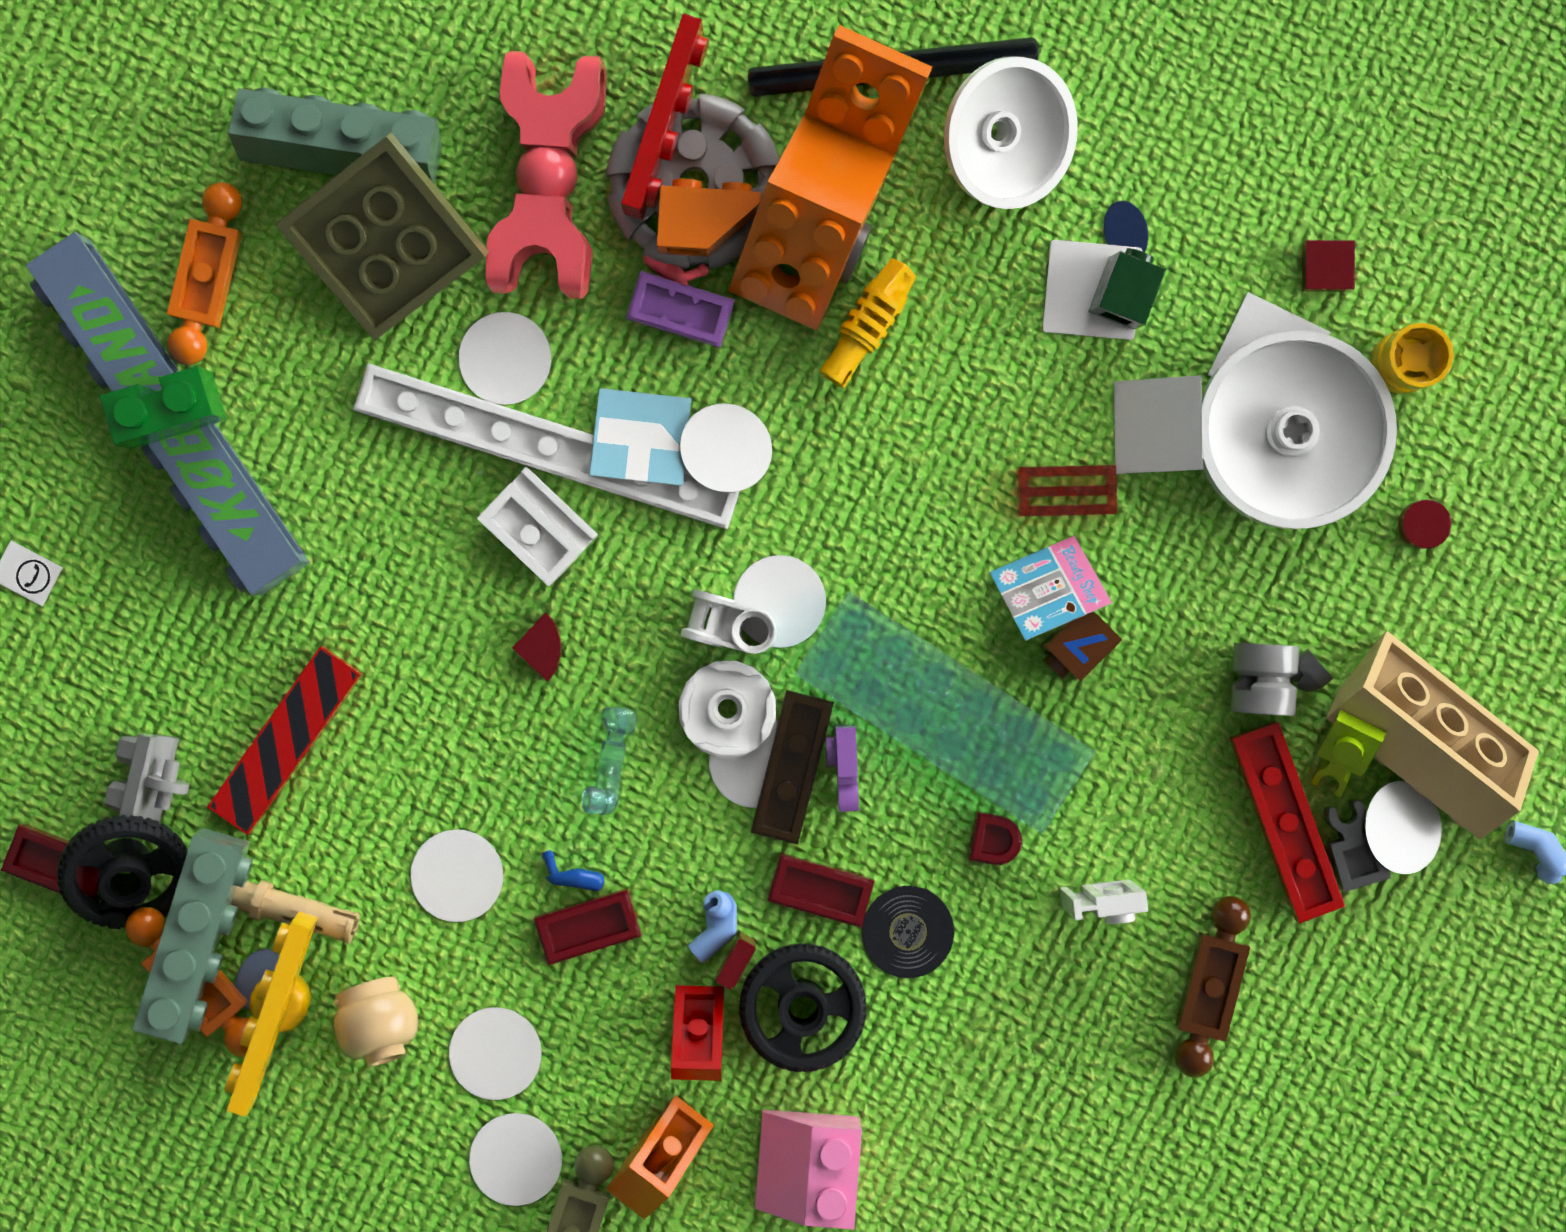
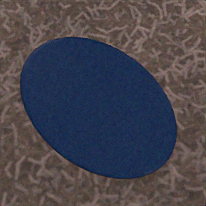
(1126, 226)

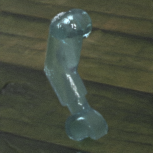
(605, 796)

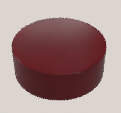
(1424, 524)

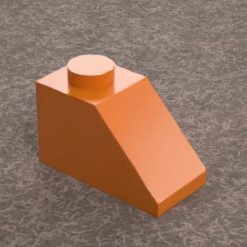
(660, 1158)

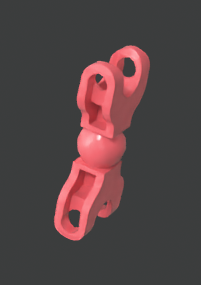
(546, 174)

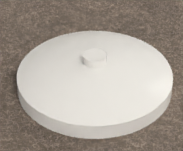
(1297, 430)

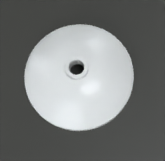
(1032, 137)

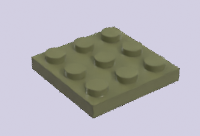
(382, 237)

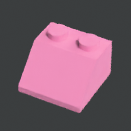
(809, 1168)

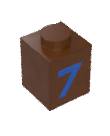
(1079, 646)

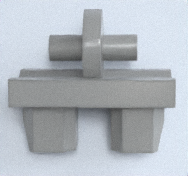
(150, 777)

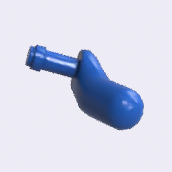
(572, 878)

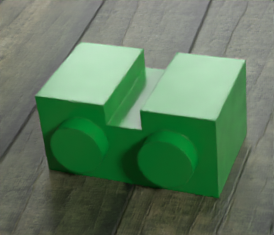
(145, 416)

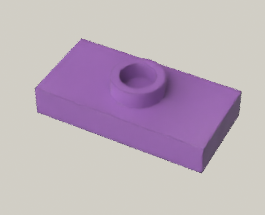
(680, 309)

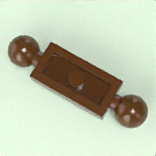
(1212, 986)

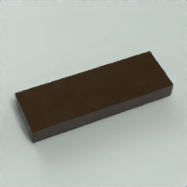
(792, 767)

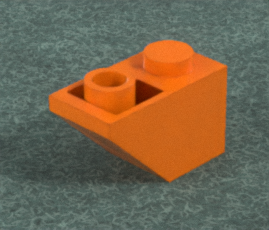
(702, 219)

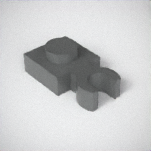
(1351, 854)

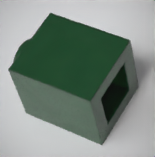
(1127, 288)

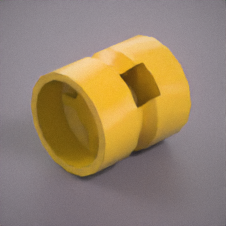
(1413, 357)

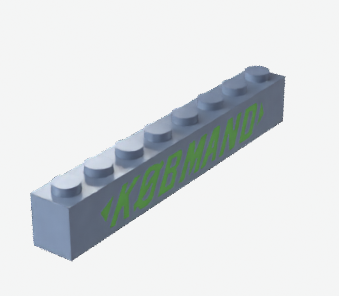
(201, 461)

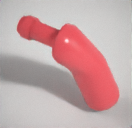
(674, 272)

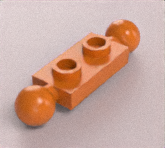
(204, 273)
(224, 1000)

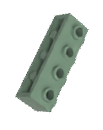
(323, 134)
(191, 936)

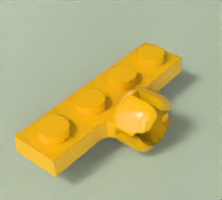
(276, 1006)

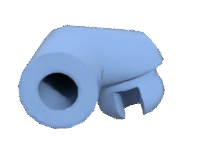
(1545, 847)
(720, 925)

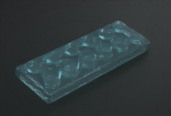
(945, 712)

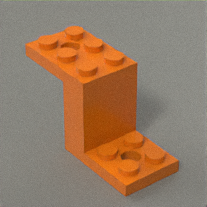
(828, 178)

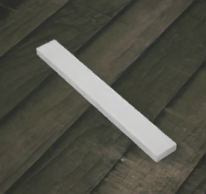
(524, 441)

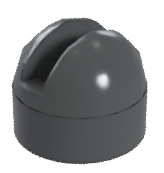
(1311, 673)

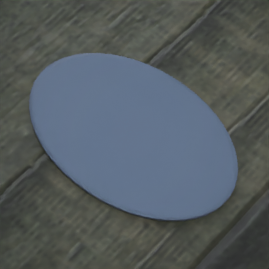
(253, 970)

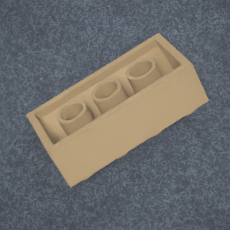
(1438, 737)

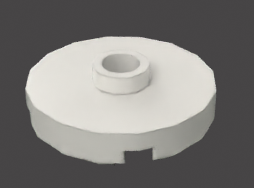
(731, 735)

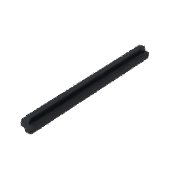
(943, 60)

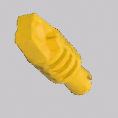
(869, 321)

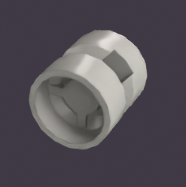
(1264, 679)

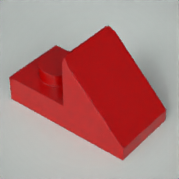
(697, 1033)

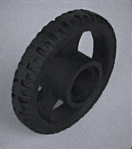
(119, 890)
(785, 1048)

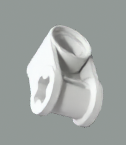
(725, 623)

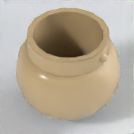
(375, 1021)

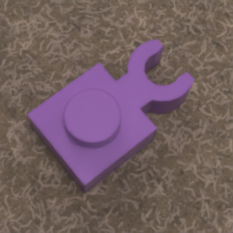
(842, 753)

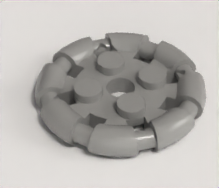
(699, 152)

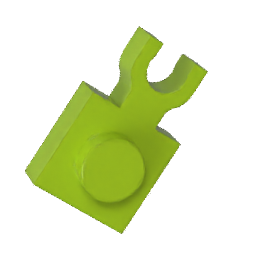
(1347, 749)

